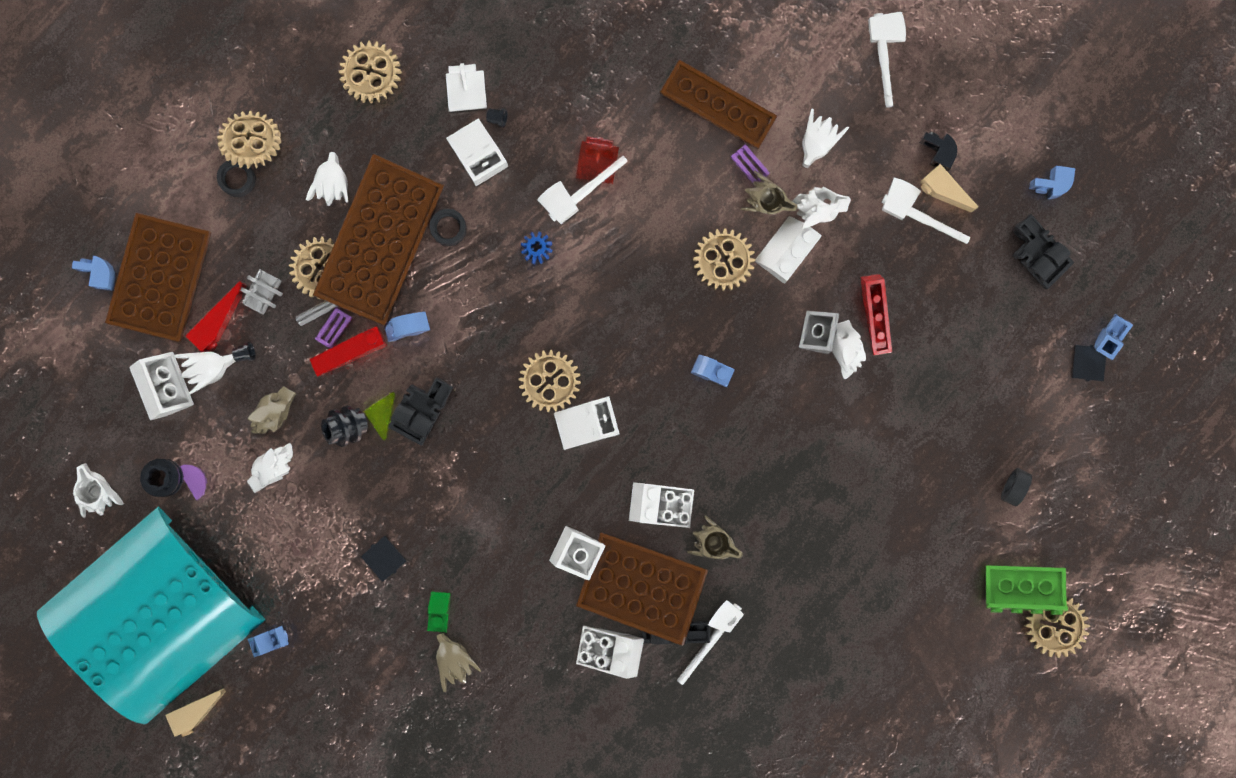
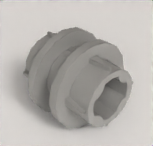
(261, 291)

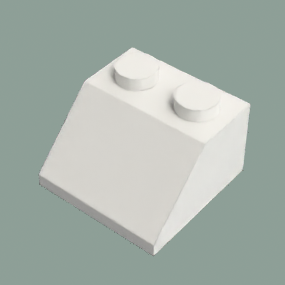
(577, 553)

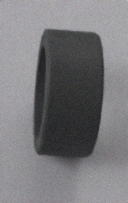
(247, 188)
(451, 213)
(1016, 487)

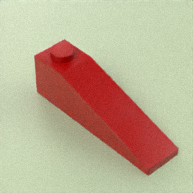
(876, 313)
(212, 326)
(348, 351)

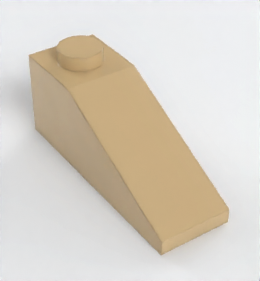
(945, 188)
(190, 716)

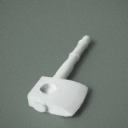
(884, 30)
(899, 204)
(562, 205)
(723, 620)

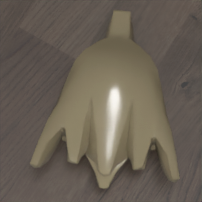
(768, 197)
(271, 411)
(714, 543)
(453, 661)

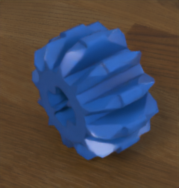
(540, 252)

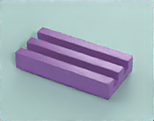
(740, 153)
(325, 342)

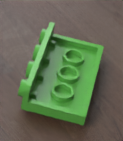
(1026, 589)

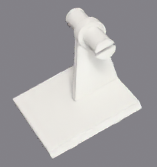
(465, 88)

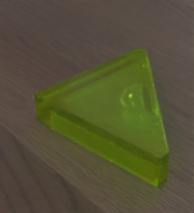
(381, 413)

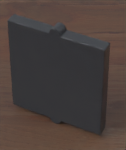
(1088, 363)
(383, 558)

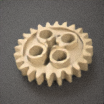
(365, 87)
(249, 139)
(306, 258)
(708, 267)
(537, 368)
(1053, 642)

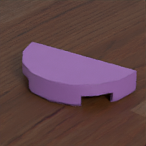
(195, 479)

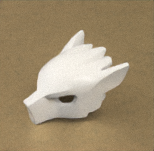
(819, 139)
(329, 181)
(815, 210)
(848, 348)
(204, 368)
(270, 467)
(93, 492)

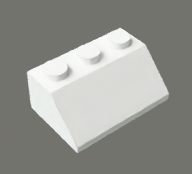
(787, 249)
(161, 385)

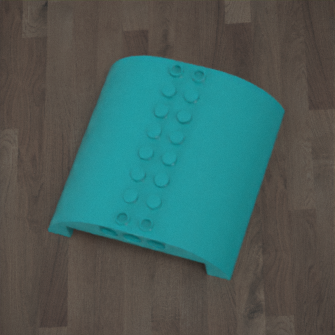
(145, 620)

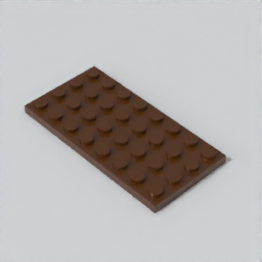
(378, 240)

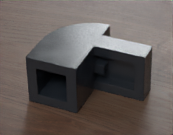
(945, 149)

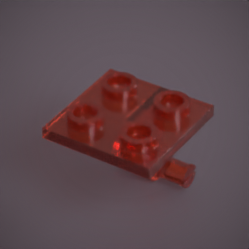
(595, 157)

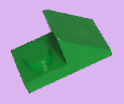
(438, 612)

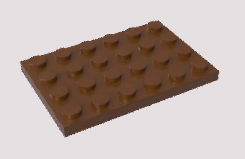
(158, 277)
(643, 589)

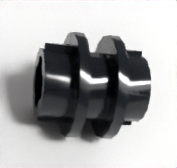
(344, 426)
(151, 474)

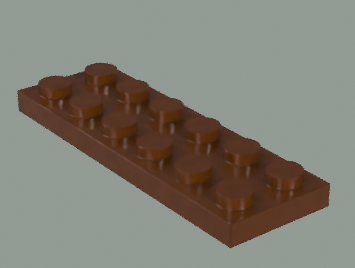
(718, 104)

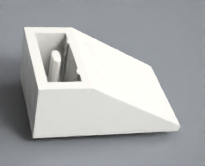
(477, 152)
(586, 423)
(661, 505)
(610, 651)

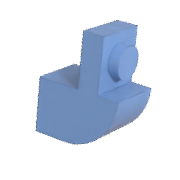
(1060, 182)
(101, 272)
(406, 325)
(1110, 339)
(712, 370)
(268, 641)

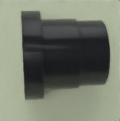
(497, 116)
(244, 352)

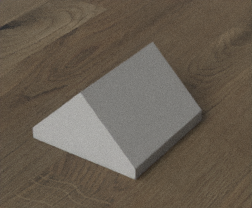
(819, 331)

